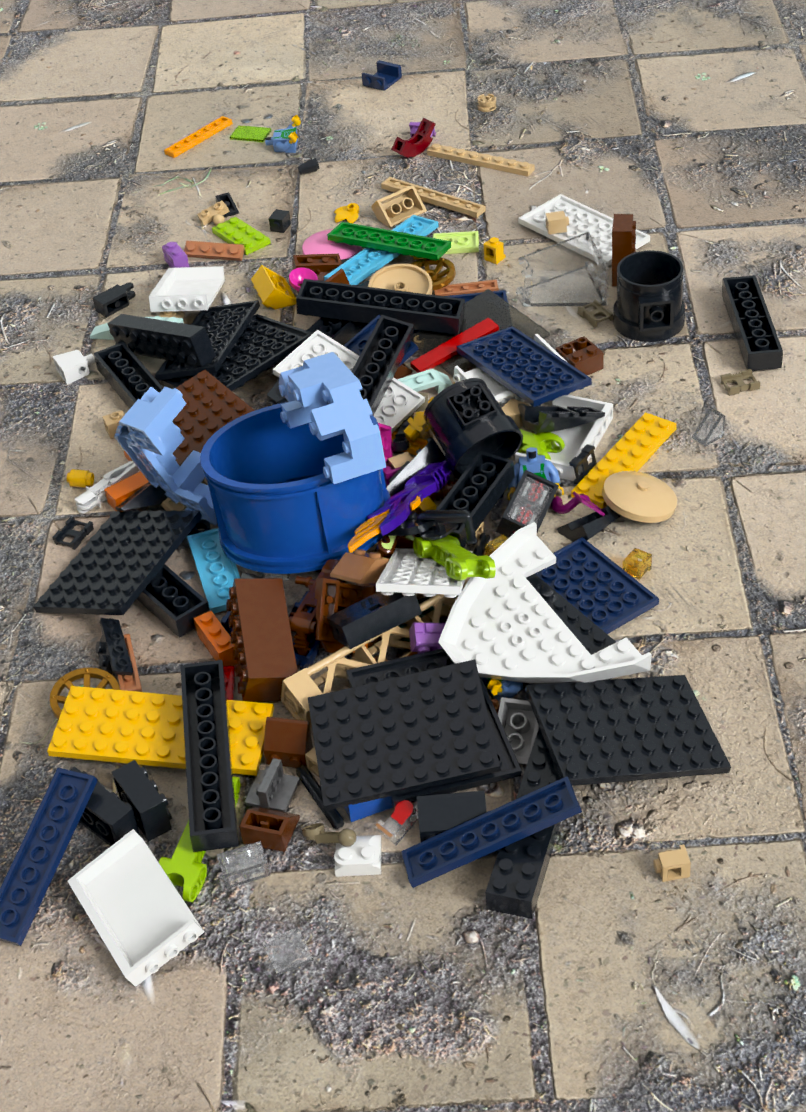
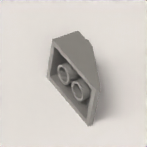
(519, 726)

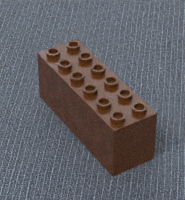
(260, 638)

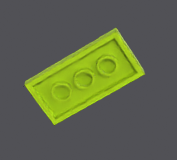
(238, 232)

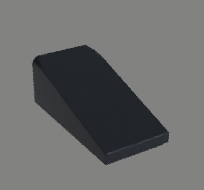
(227, 199)

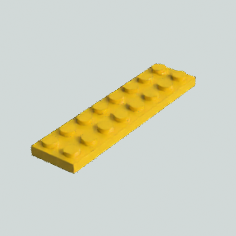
(626, 455)

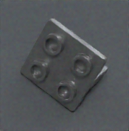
(272, 788)

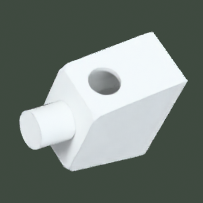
(73, 365)

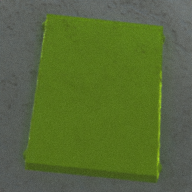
(250, 133)

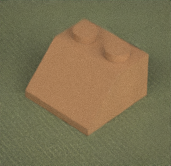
(360, 567)

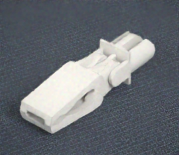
(96, 495)

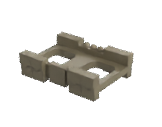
(590, 315)
(738, 379)

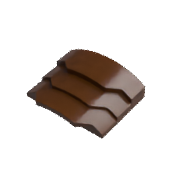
(319, 263)
(331, 598)

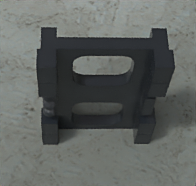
(582, 459)
(67, 531)

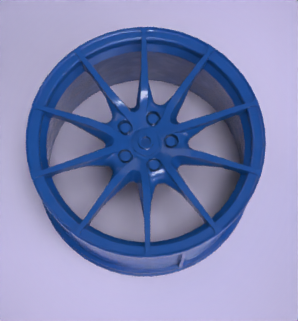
(274, 499)

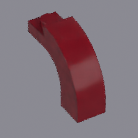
(416, 144)

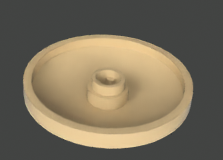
(402, 278)
(639, 496)

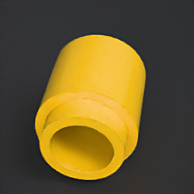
(80, 478)

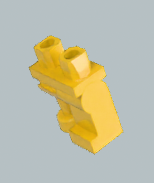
(417, 426)

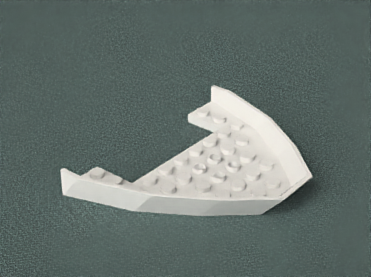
(516, 631)

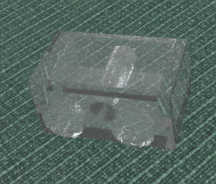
(243, 865)

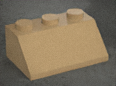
(398, 206)

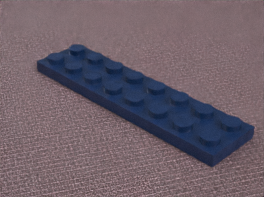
(490, 831)
(42, 852)

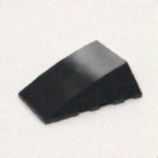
(556, 418)

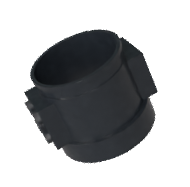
(649, 296)
(471, 421)

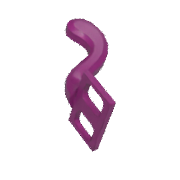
(558, 507)

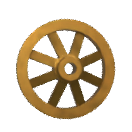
(438, 280)
(67, 679)

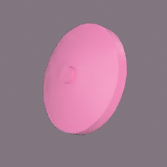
(319, 244)

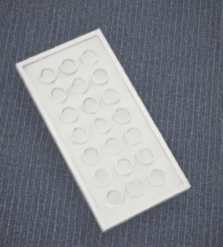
(581, 220)
(398, 400)
(412, 575)

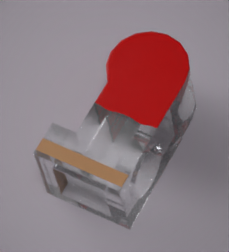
(399, 822)

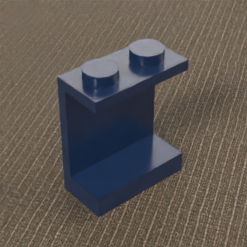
(385, 77)

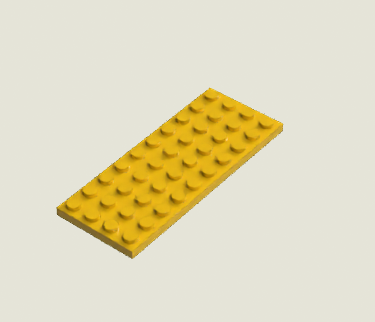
(148, 729)

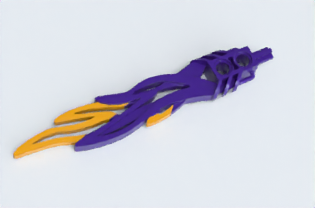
(399, 506)

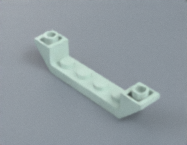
(427, 379)

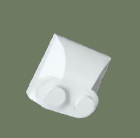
(360, 858)

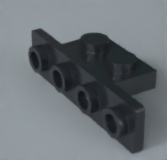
(113, 649)

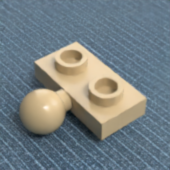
(213, 213)

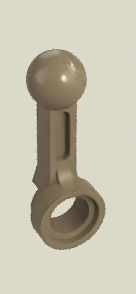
(316, 832)

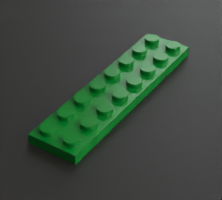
(389, 241)

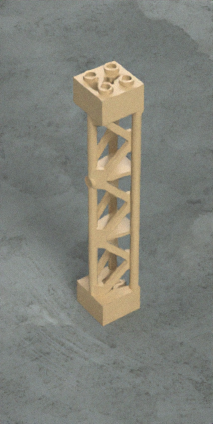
(300, 685)

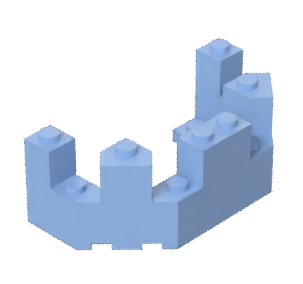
(331, 399)
(150, 440)

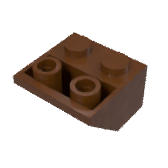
(582, 355)
(269, 826)

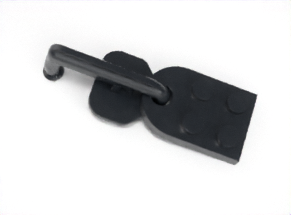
(445, 523)

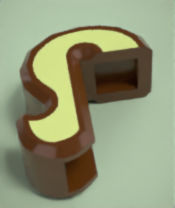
(388, 544)

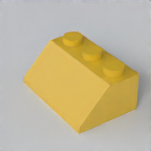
(273, 289)

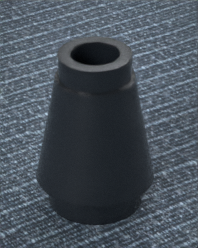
(309, 166)

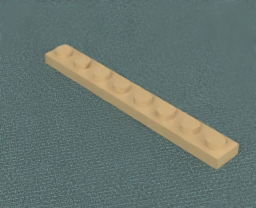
(482, 160)
(437, 198)

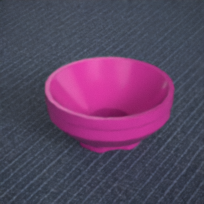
(298, 275)

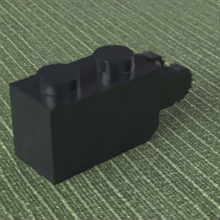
(114, 299)

